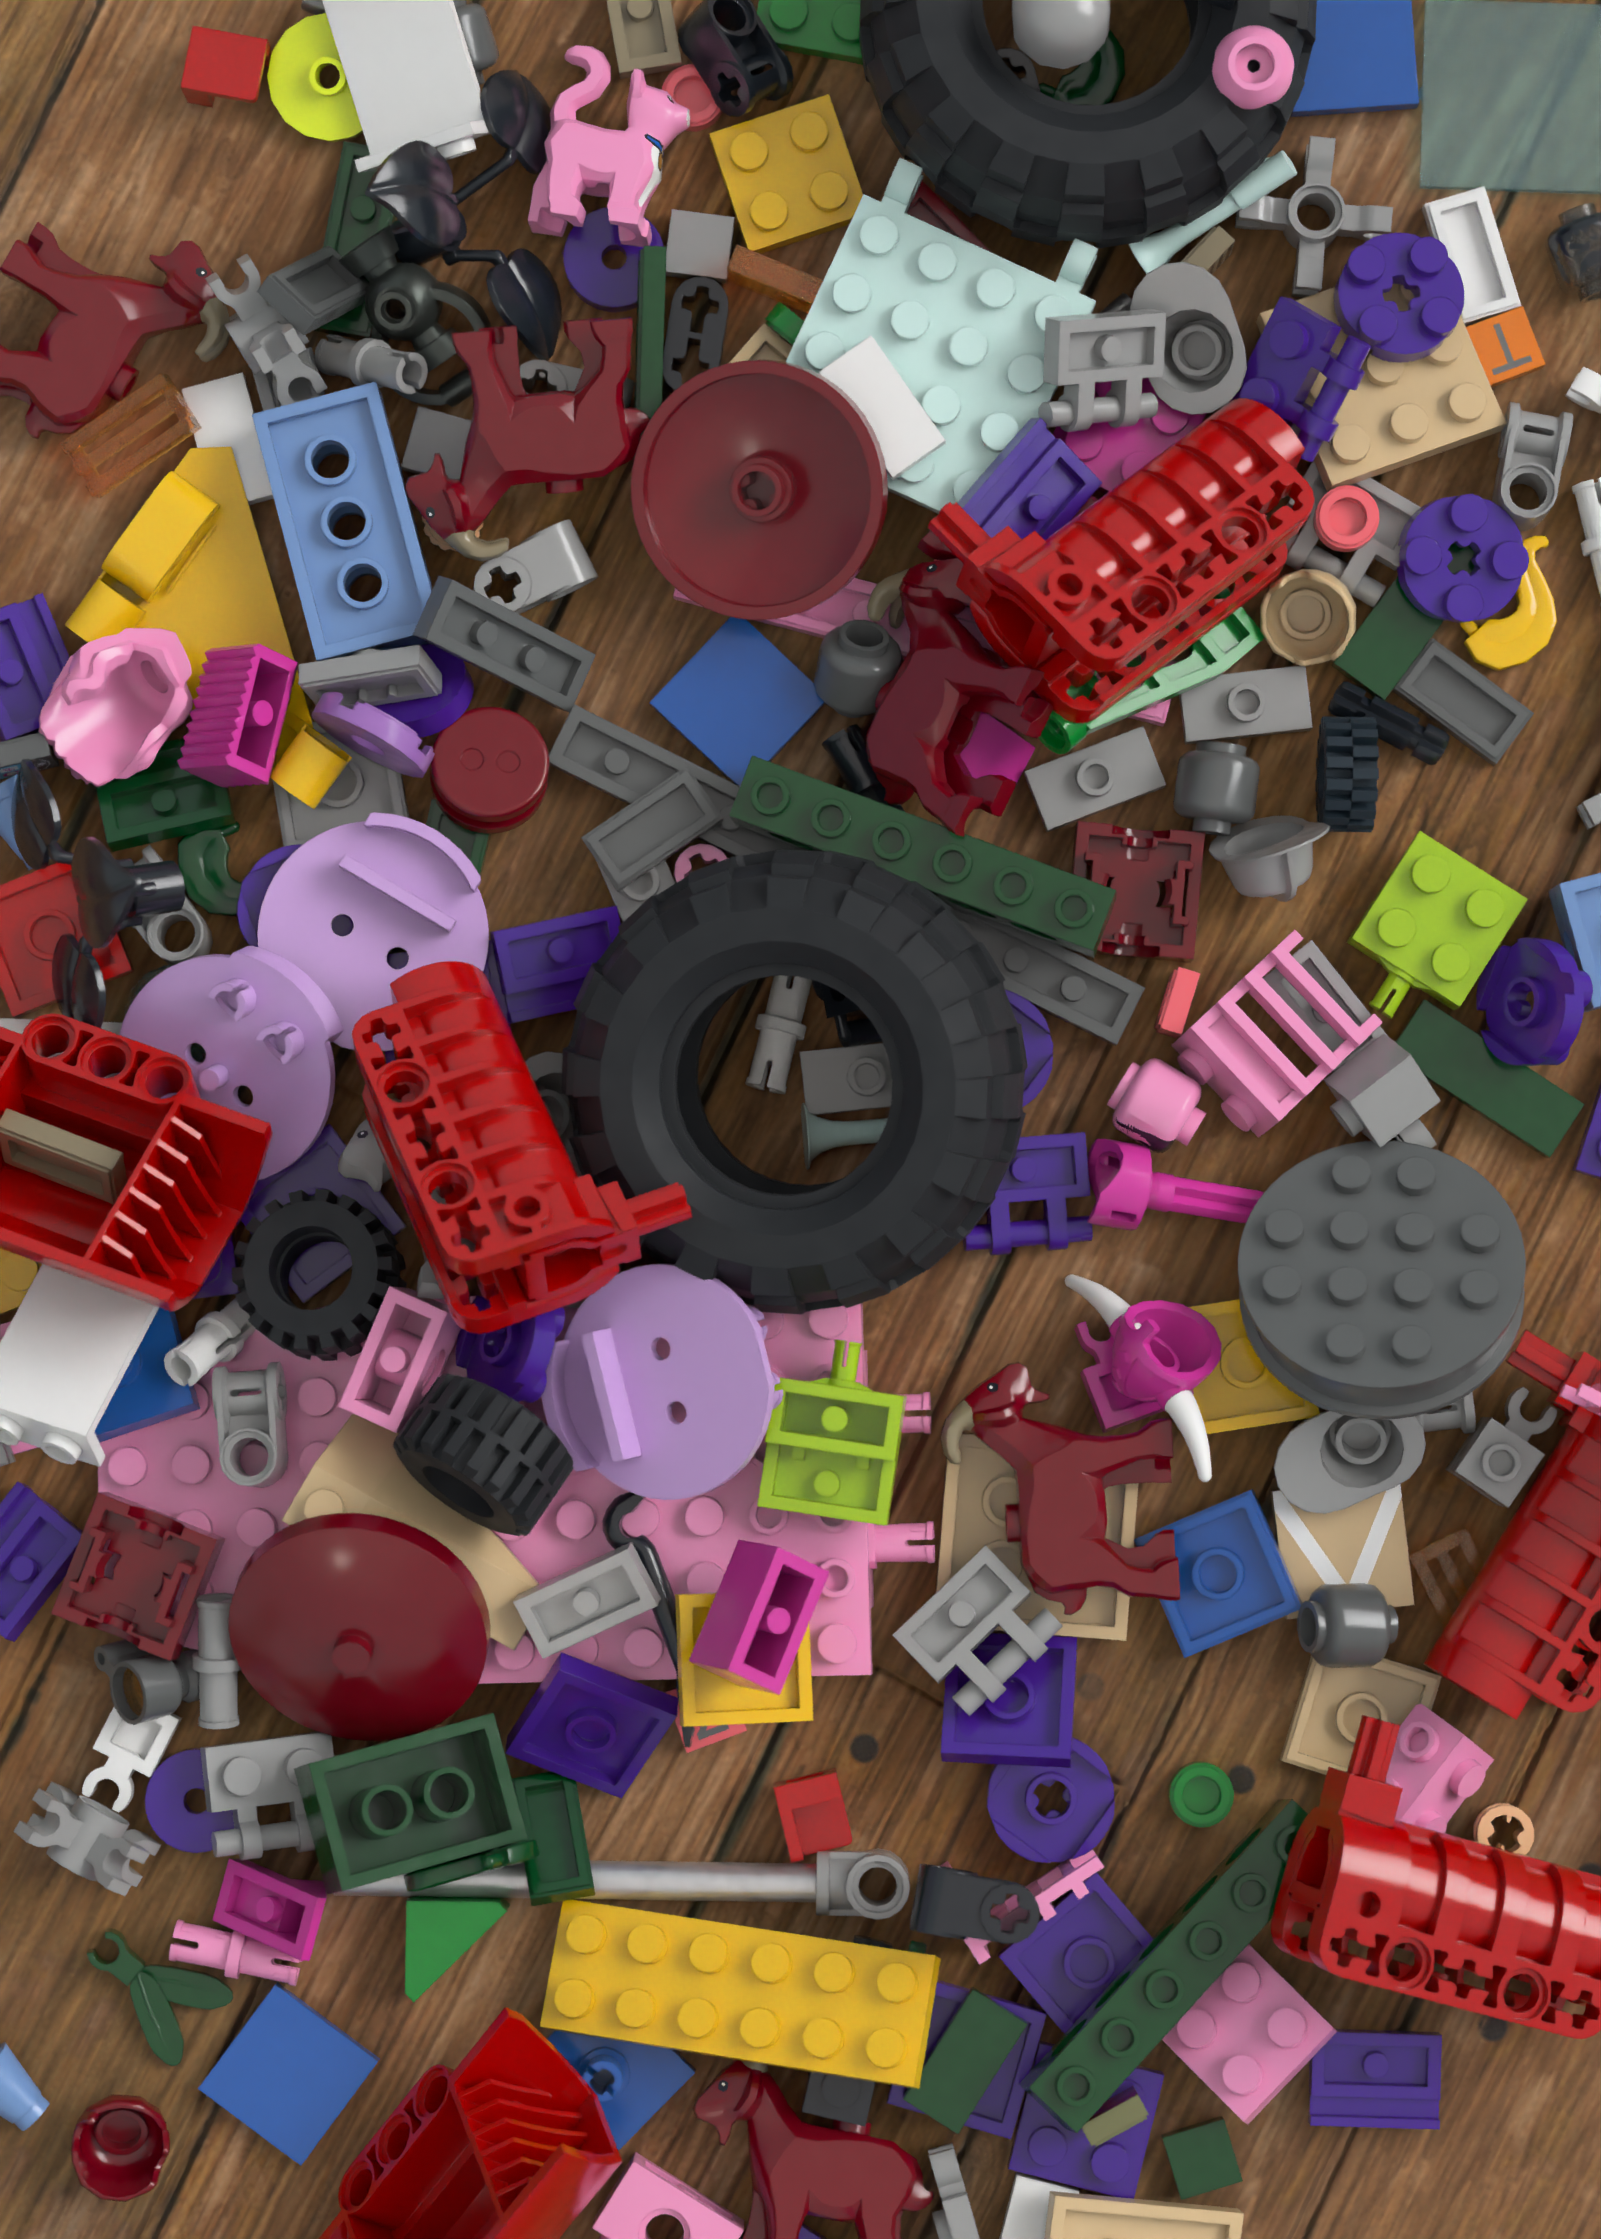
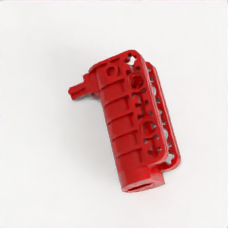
(1138, 554)
(492, 1156)
(1543, 1571)

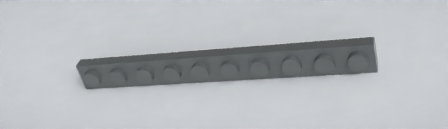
(1032, 966)

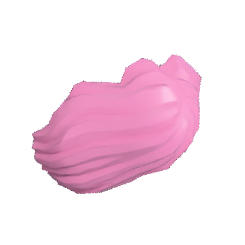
(117, 703)

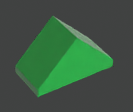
(441, 1932)

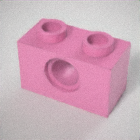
(400, 1358)
(650, 2191)

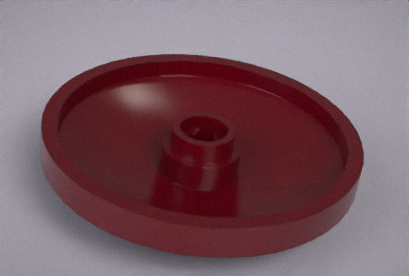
(759, 489)
(359, 1626)

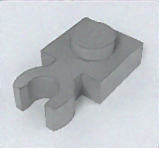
(956, 2218)

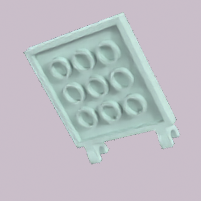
(951, 323)

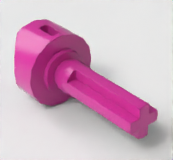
(1128, 1187)

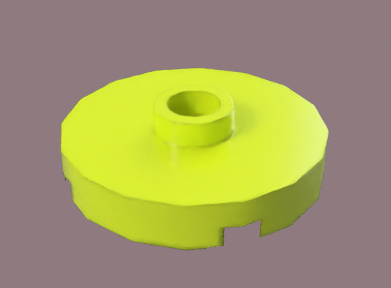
(297, 87)

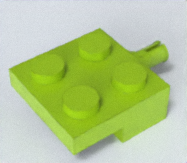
(1434, 925)
(833, 1445)

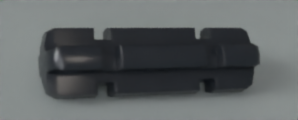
(1393, 723)

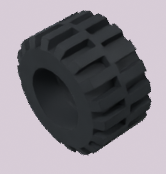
(276, 1246)
(483, 1454)

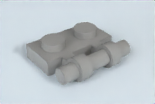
(1102, 349)
(1383, 546)
(963, 1616)
(255, 1775)

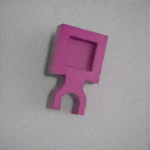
(1110, 1406)

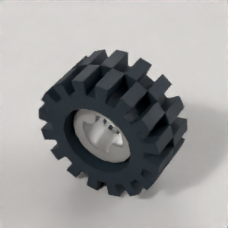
(1347, 773)

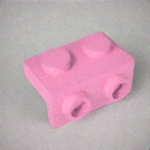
(1434, 1768)

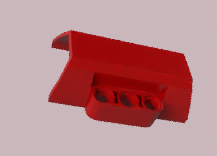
(183, 1158)
(483, 2149)

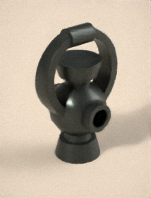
(406, 306)

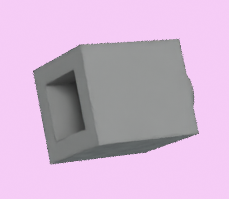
(1383, 1095)
(1497, 1455)

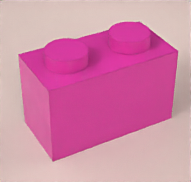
(759, 1616)

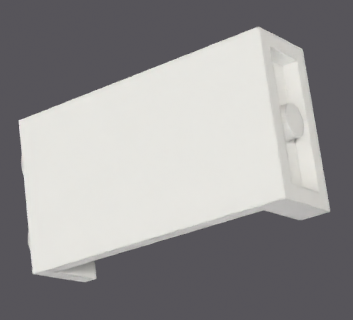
(408, 75)
(66, 1363)

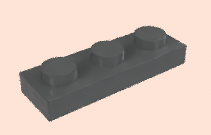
(504, 644)

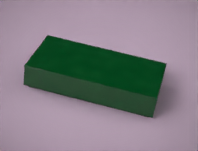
(555, 1821)
(965, 2060)

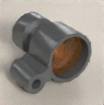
(145, 1684)

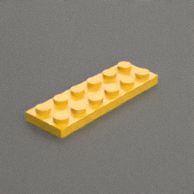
(741, 1993)

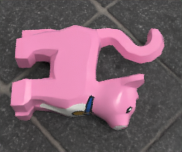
(604, 160)

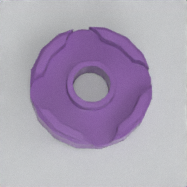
(373, 735)

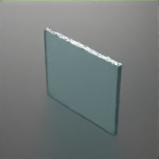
(1511, 96)

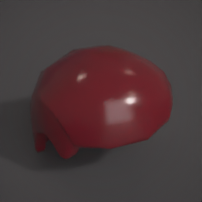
(120, 2147)

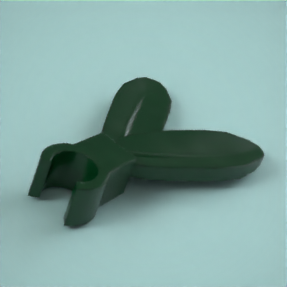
(152, 1990)

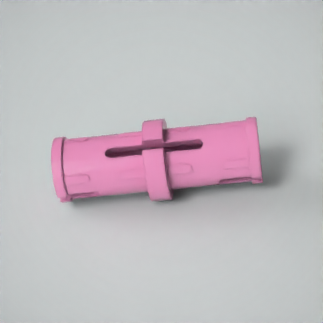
(232, 1953)

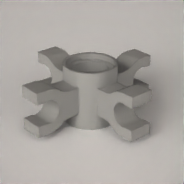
(1345, 220)
(264, 335)
(87, 1838)

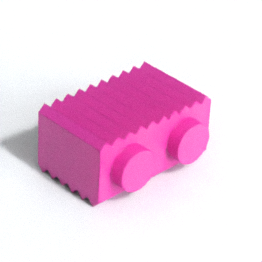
(238, 715)

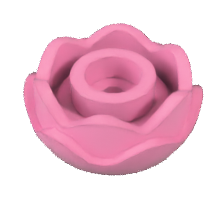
(1249, 88)

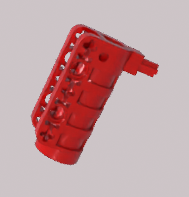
(1439, 1897)

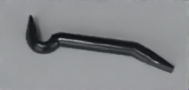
(666, 1610)

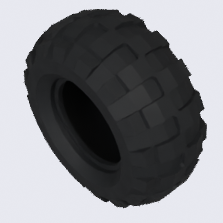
(1065, 166)
(948, 1047)

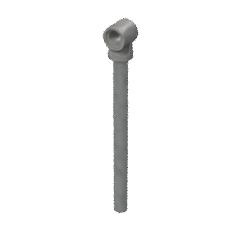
(829, 1883)

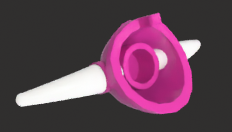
(1159, 1358)

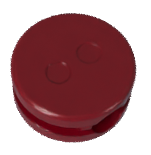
(489, 770)

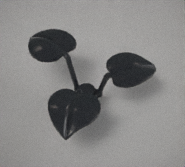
(418, 190)
(108, 891)

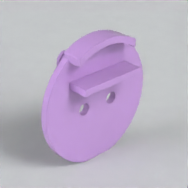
(401, 891)
(259, 1030)
(615, 1395)

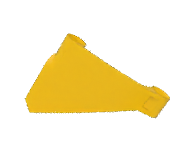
(201, 572)

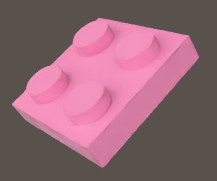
(1249, 2034)

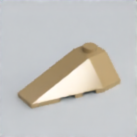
(367, 1477)

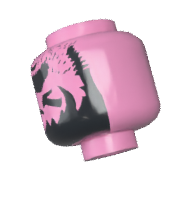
(1156, 1105)

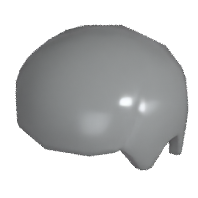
(1060, 30)

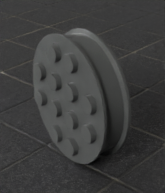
(1381, 1279)

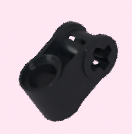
(731, 53)
(960, 1902)

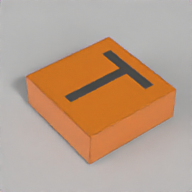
(1506, 346)

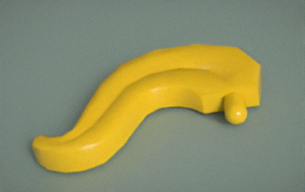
(1524, 633)

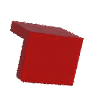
(223, 66)
(812, 1813)

